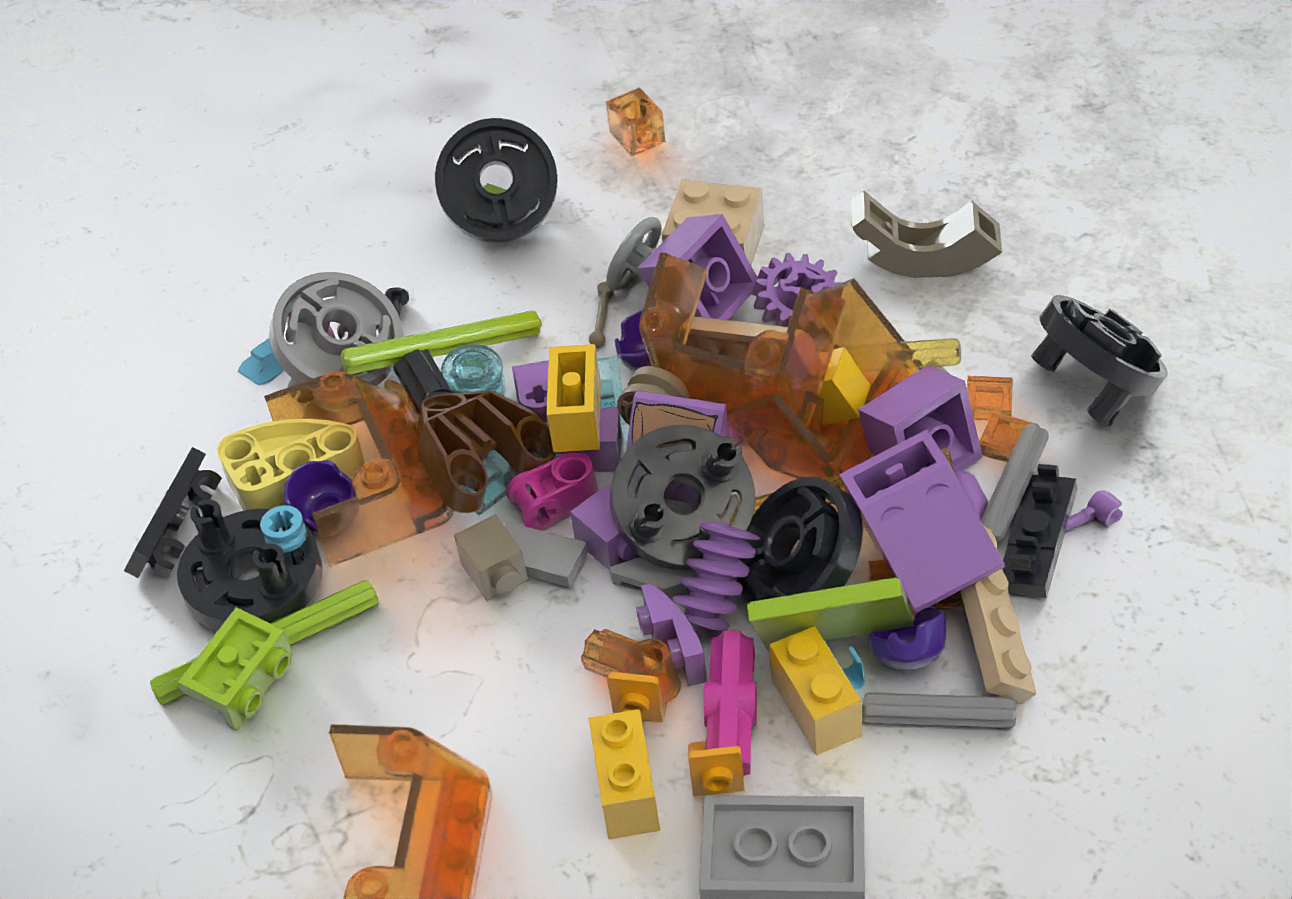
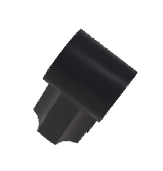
(420, 377)

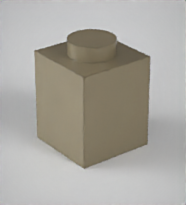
(491, 557)

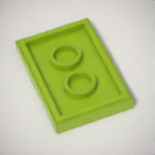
(833, 611)

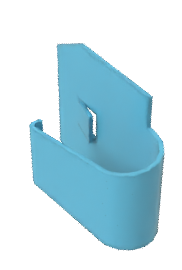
(261, 365)
(855, 671)

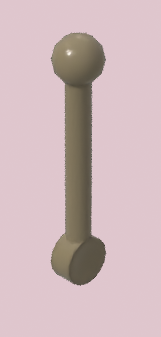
(597, 337)

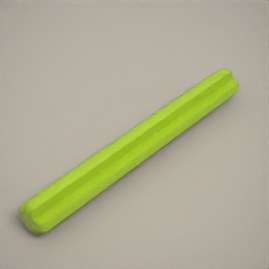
(440, 341)
(296, 625)

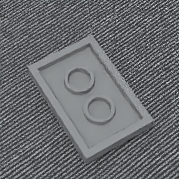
(782, 847)

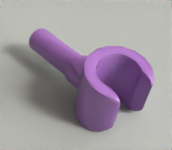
(1101, 506)

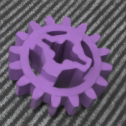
(791, 275)

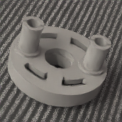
(357, 308)

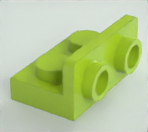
(238, 666)

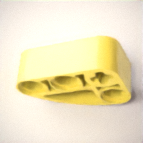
(264, 456)

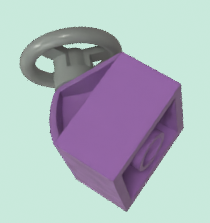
(699, 240)

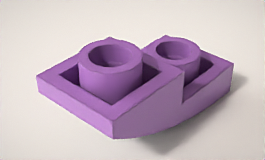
(668, 623)

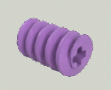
(716, 575)

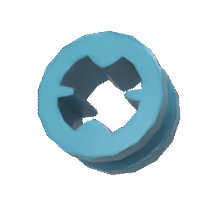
(284, 517)

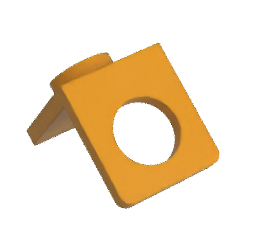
(636, 692)
(715, 769)

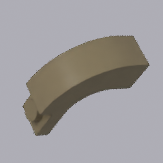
(925, 249)

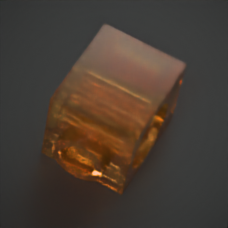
(635, 121)

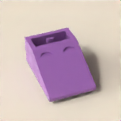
(922, 520)

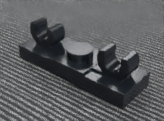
(171, 515)
(1039, 532)

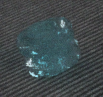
(474, 369)

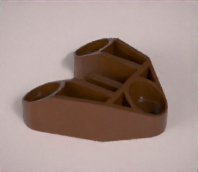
(461, 431)

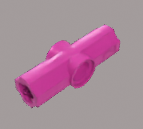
(731, 694)

